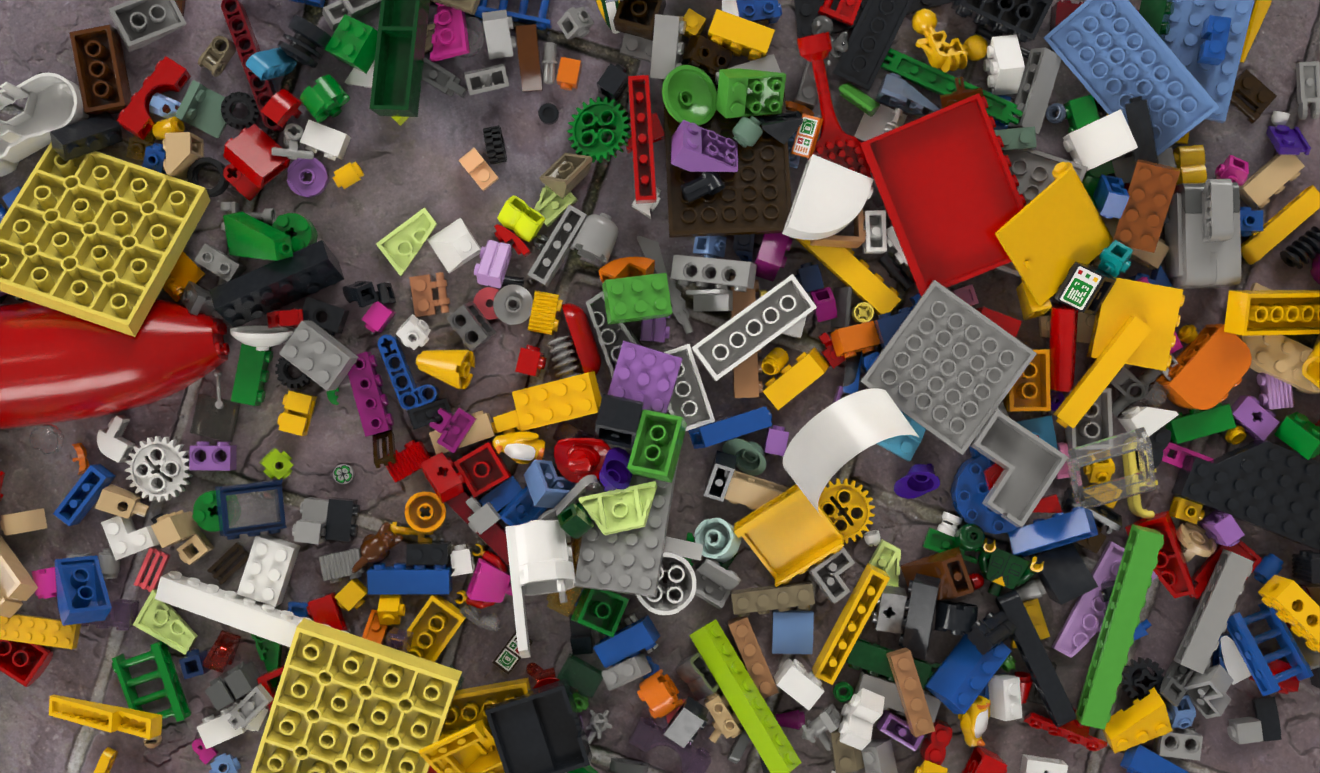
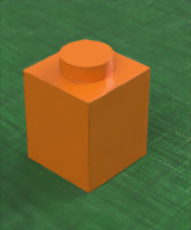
(569, 73)

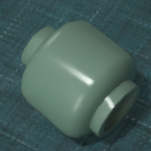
(747, 131)

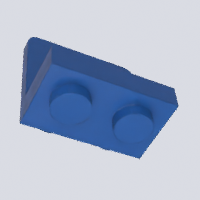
(759, 10)

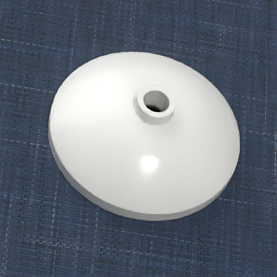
(261, 336)

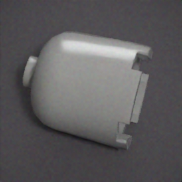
(596, 238)

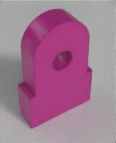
(205, 754)

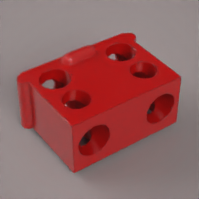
(285, 318)

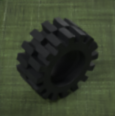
(239, 97)
(495, 144)
(286, 379)

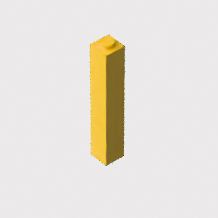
(1102, 372)

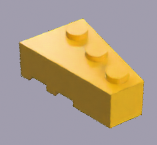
(795, 378)
(1138, 724)

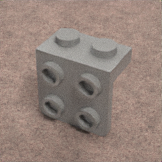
(714, 582)

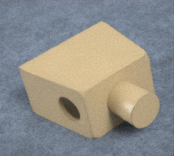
(113, 501)

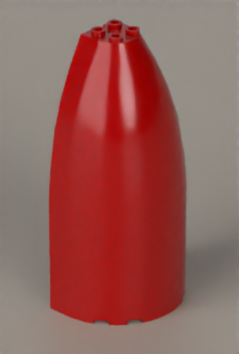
(77, 370)

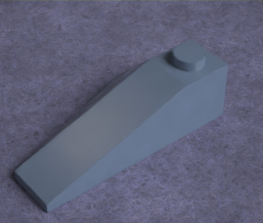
(901, 95)

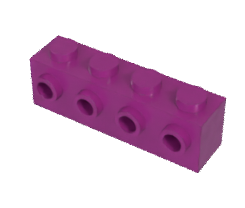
(369, 396)

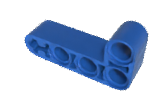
(403, 370)

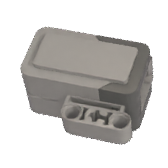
(1204, 235)

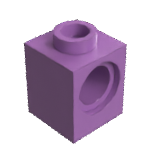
(776, 440)

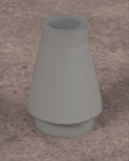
(1031, 590)

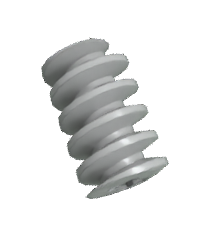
(563, 357)

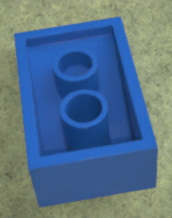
(81, 590)

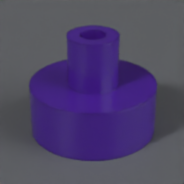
(1059, 397)

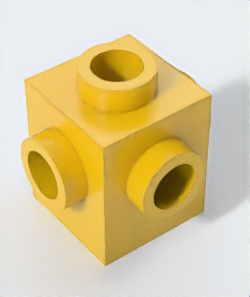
(1100, 471)

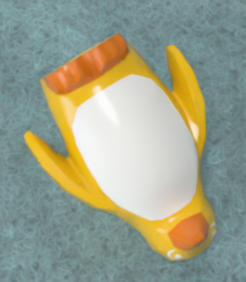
(520, 446)
(975, 721)

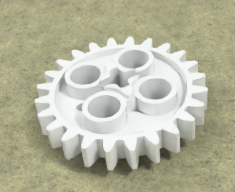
(148, 482)

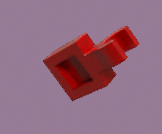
(829, 352)

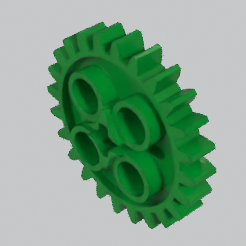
(600, 112)

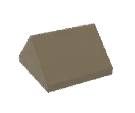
(566, 173)

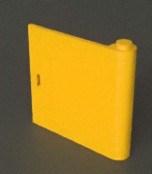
(1054, 233)

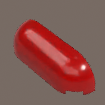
(582, 337)

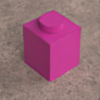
(378, 317)

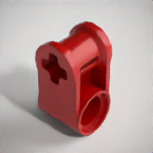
(241, 182)

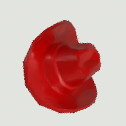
(580, 457)

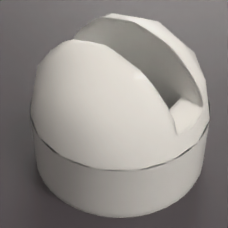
(1279, 118)
(872, 537)

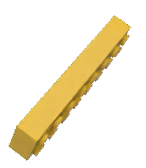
(39, 631)

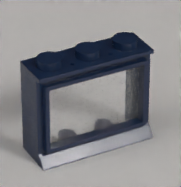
(250, 508)

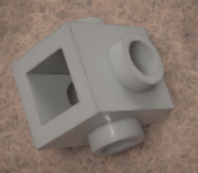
(575, 22)

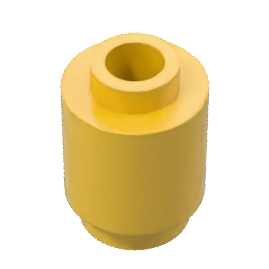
(167, 125)
(348, 175)
(774, 361)

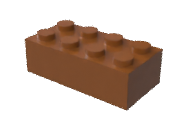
(1147, 205)

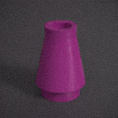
(791, 719)

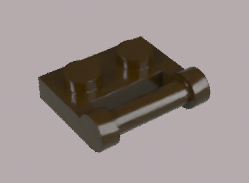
(1253, 92)

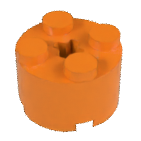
(659, 694)

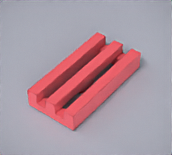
(144, 585)

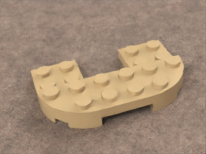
(1280, 357)

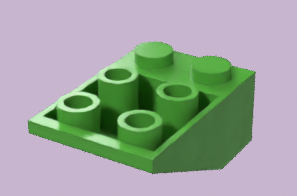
(749, 92)

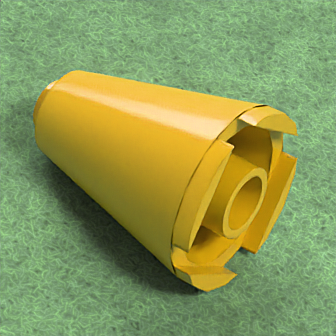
(448, 366)

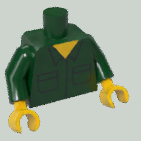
(1005, 568)

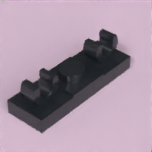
(1100, 513)

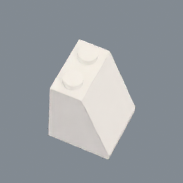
(1100, 141)

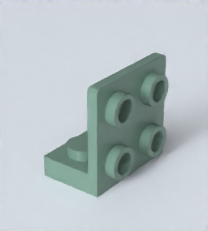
(203, 109)

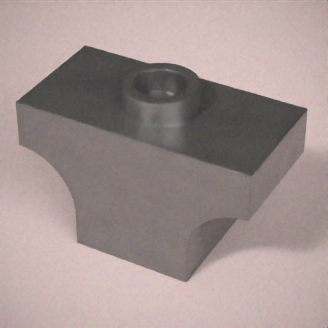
(197, 299)

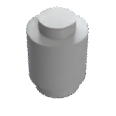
(108, 564)

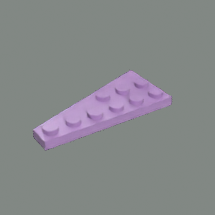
(1088, 610)

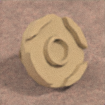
(1194, 541)

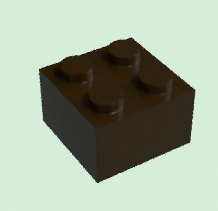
(638, 17)

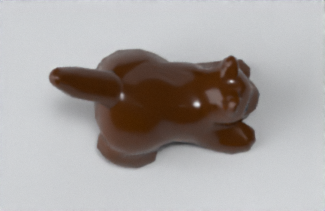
(377, 547)

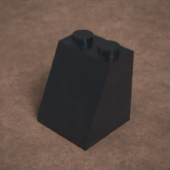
(1064, 573)

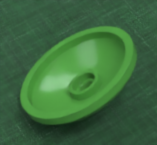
(695, 89)

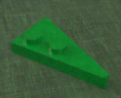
(270, 653)

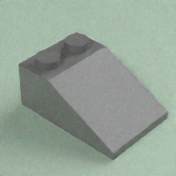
(145, 21)

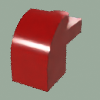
(282, 107)

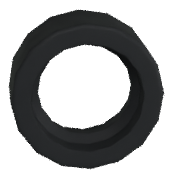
(198, 164)

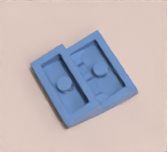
(792, 632)

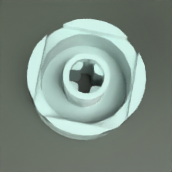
(727, 541)

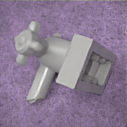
(828, 720)

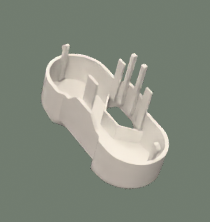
(49, 106)

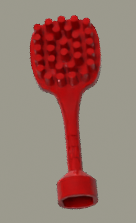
(833, 141)

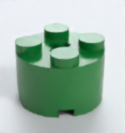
(324, 98)
(292, 223)
(205, 513)

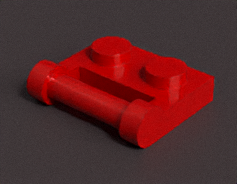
(844, 13)

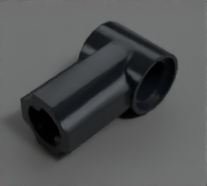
(707, 183)

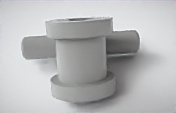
(291, 142)

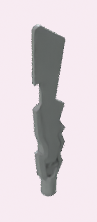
(652, 250)

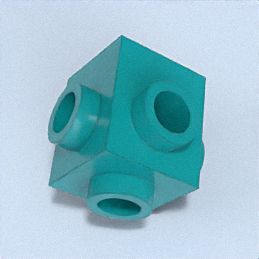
(1115, 259)

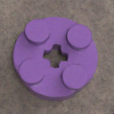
(319, 177)

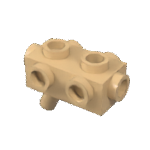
(724, 721)

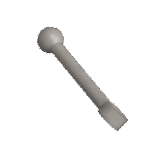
(218, 404)

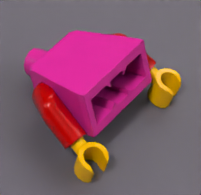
(488, 582)

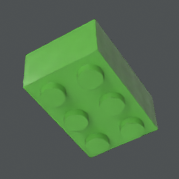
(637, 298)
(657, 446)

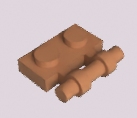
(423, 295)

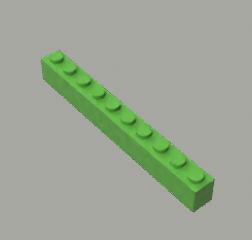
(1119, 626)

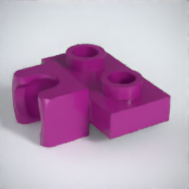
(453, 428)

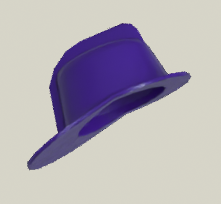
(614, 470)
(917, 482)

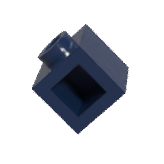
(809, 277)
(193, 663)

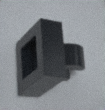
(385, 293)

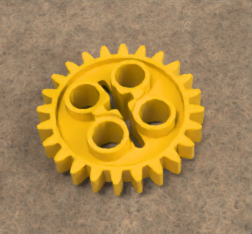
(855, 499)

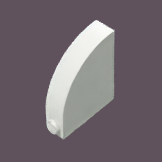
(826, 200)

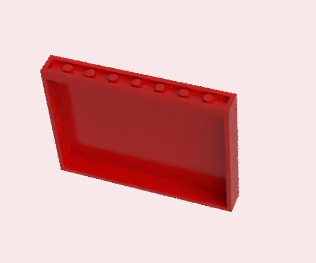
(946, 191)

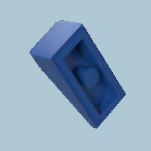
(502, 494)

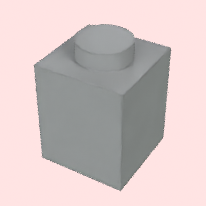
(1245, 730)

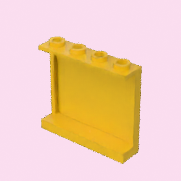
(1152, 304)
(789, 535)

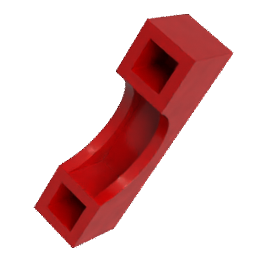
(166, 77)

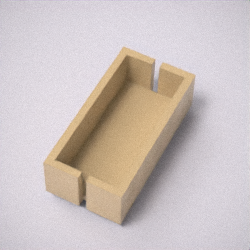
(14, 581)

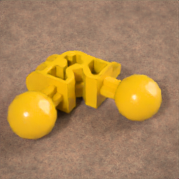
(943, 54)

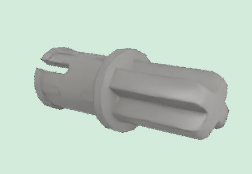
(549, 62)

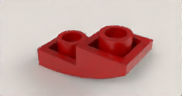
(507, 236)

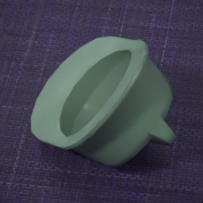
(749, 455)

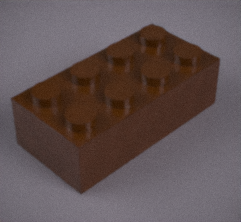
(101, 70)

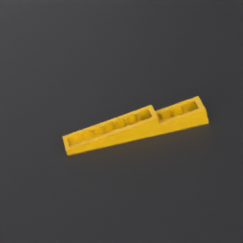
(106, 717)

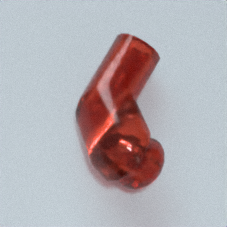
(539, 673)

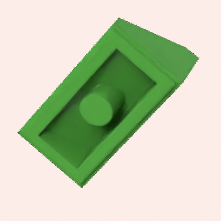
(859, 99)

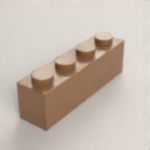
(752, 656)
(910, 692)

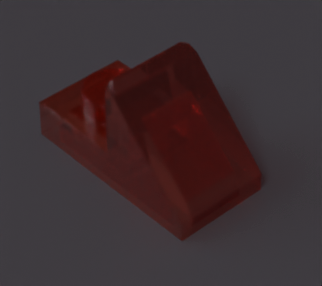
(222, 651)

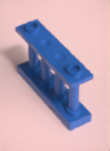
(521, 17)
(1253, 657)

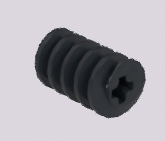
(1301, 248)

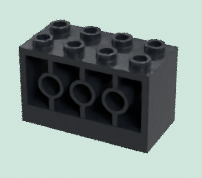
(1006, 18)

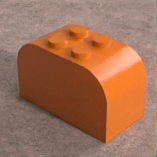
(1207, 369)

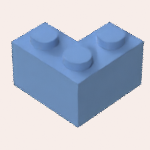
(544, 485)

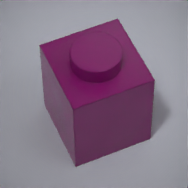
(825, 304)

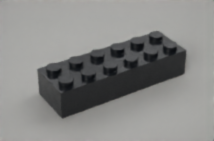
(276, 284)

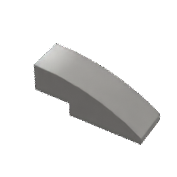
(354, 8)

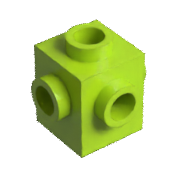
(270, 461)

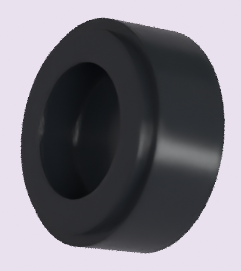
(548, 113)

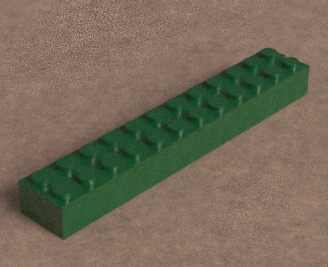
(399, 57)

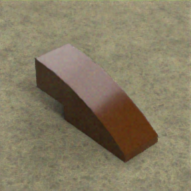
(529, 58)

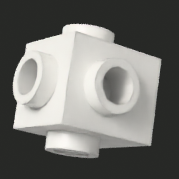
(413, 332)

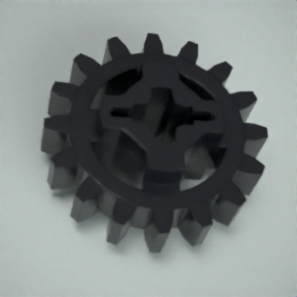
(1136, 673)

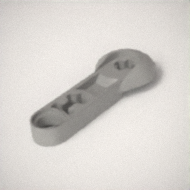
(586, 486)

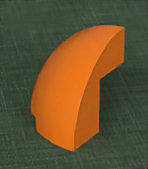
(627, 267)

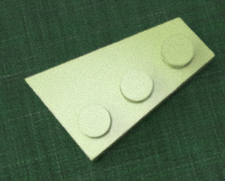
(407, 239)

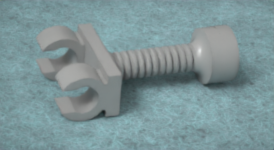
(267, 215)

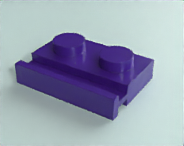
(1288, 140)

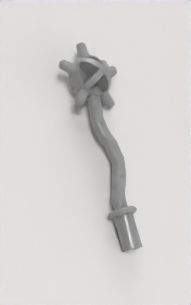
(598, 724)

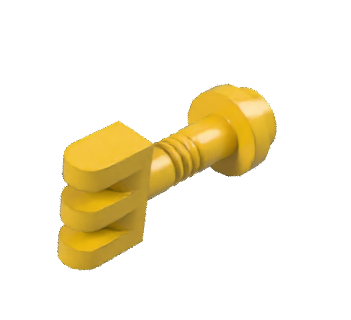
(409, 531)

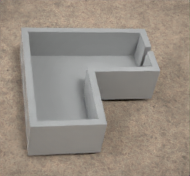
(1027, 464)

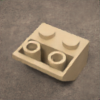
(181, 152)

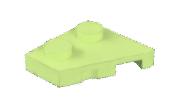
(552, 205)
(887, 558)

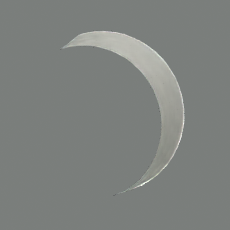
(840, 435)

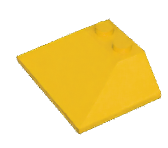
(465, 751)

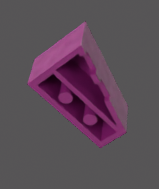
(771, 255)

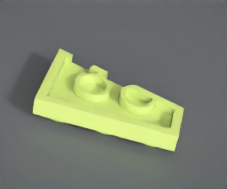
(165, 624)

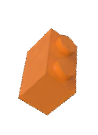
(854, 339)

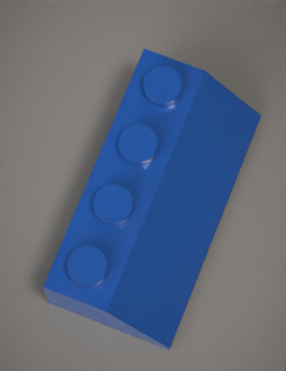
(965, 674)

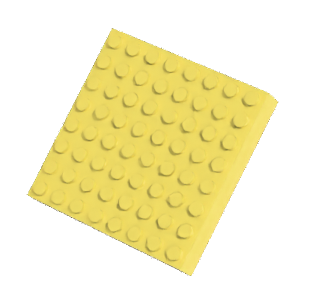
(96, 237)
(353, 707)

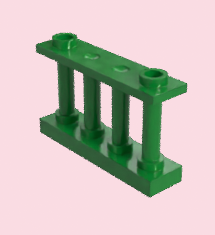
(165, 671)

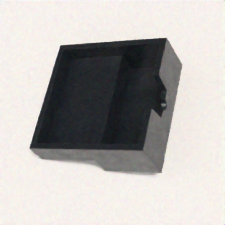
(540, 731)

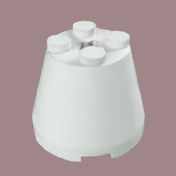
(677, 591)

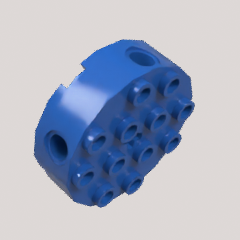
(968, 493)

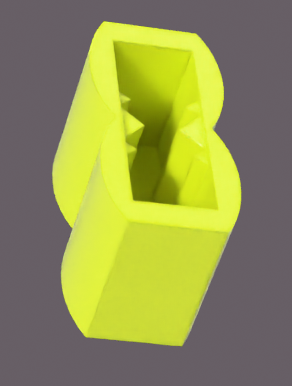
(521, 218)

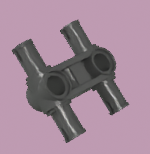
(1125, 381)

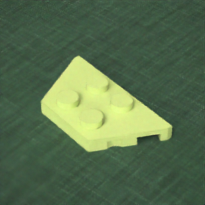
(621, 509)

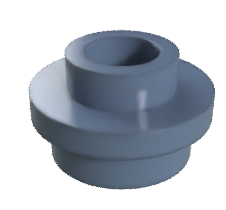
(1052, 109)

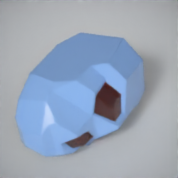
(163, 106)

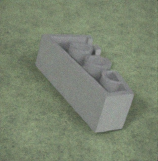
(609, 335)

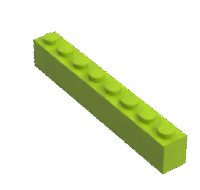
(745, 698)

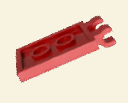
(1204, 573)

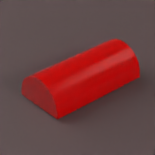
(1063, 347)
(23, 661)

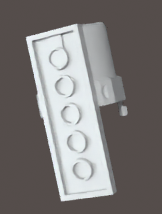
(538, 566)

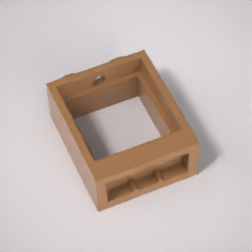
(846, 241)

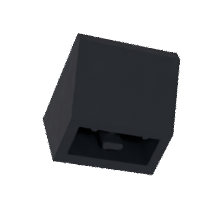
(618, 420)

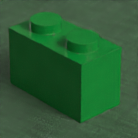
(1300, 435)

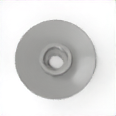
(518, 313)

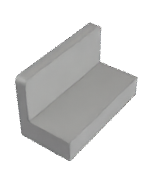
(711, 300)

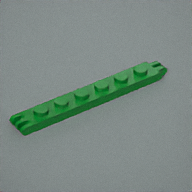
(944, 83)

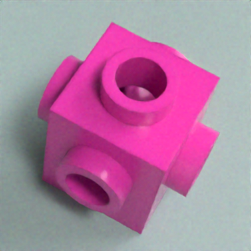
(1233, 169)

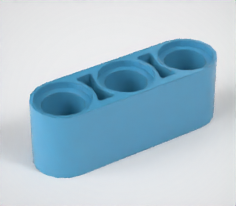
(270, 63)

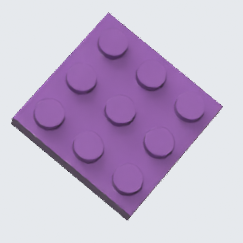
(645, 376)

